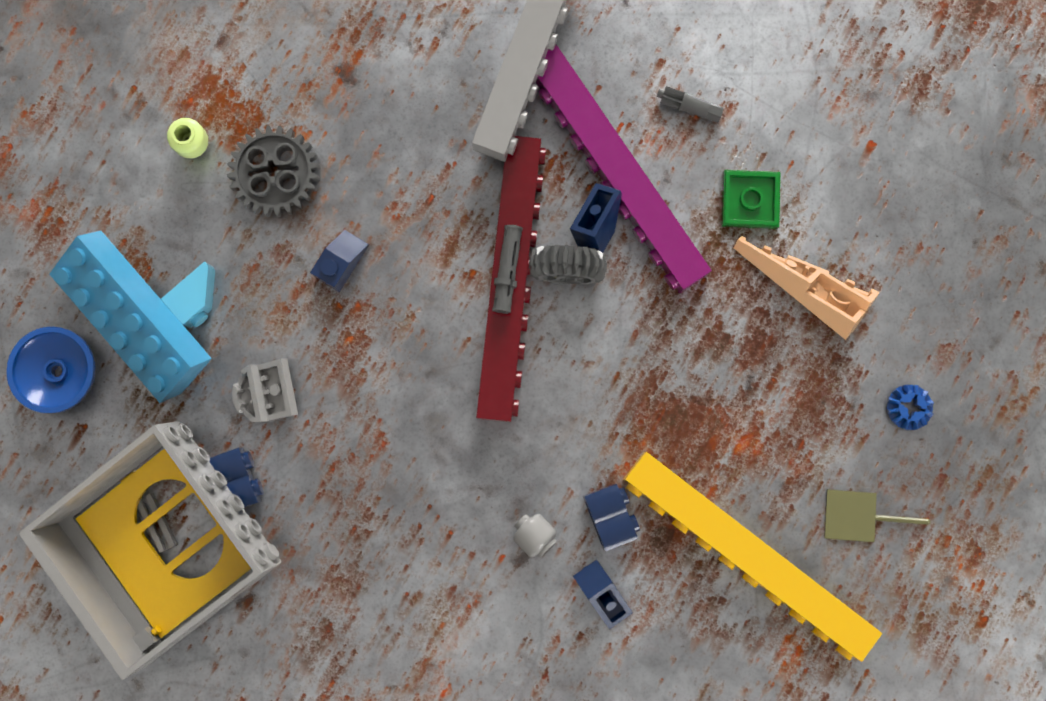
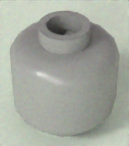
(534, 535)

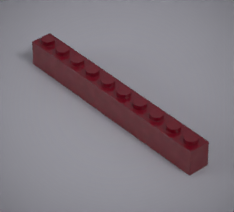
(503, 331)

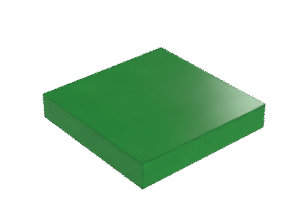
(751, 199)

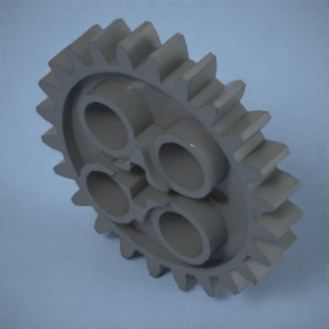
(275, 196)

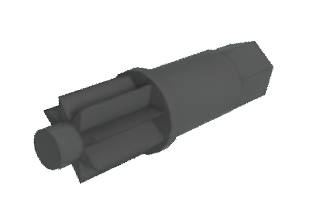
(690, 104)

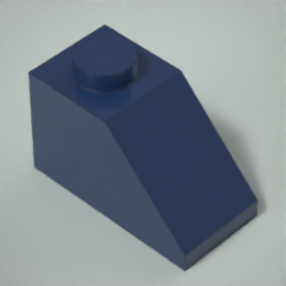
(597, 218)
(339, 260)
(602, 594)

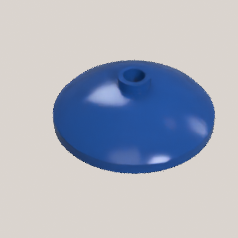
(34, 364)

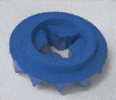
(899, 413)

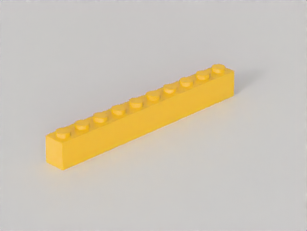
(753, 557)

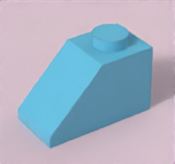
(193, 296)

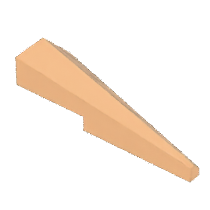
(832, 301)

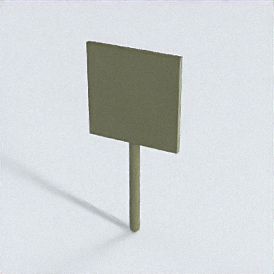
(853, 516)

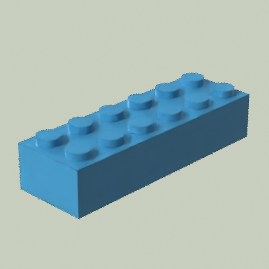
(129, 315)

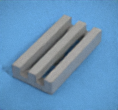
(171, 541)

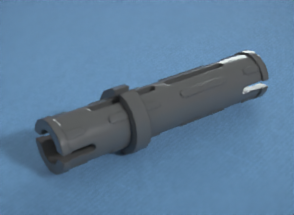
(505, 282)

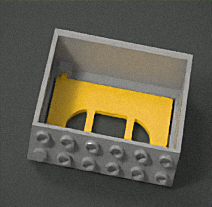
(112, 569)

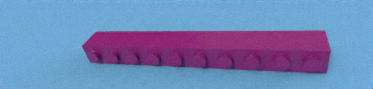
(619, 170)

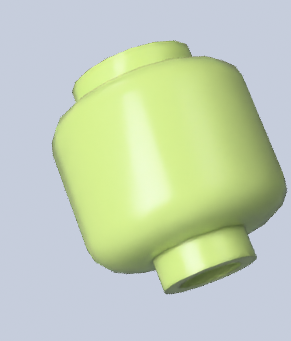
(187, 138)

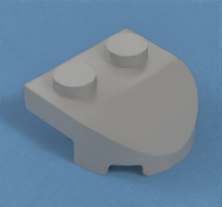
(265, 392)

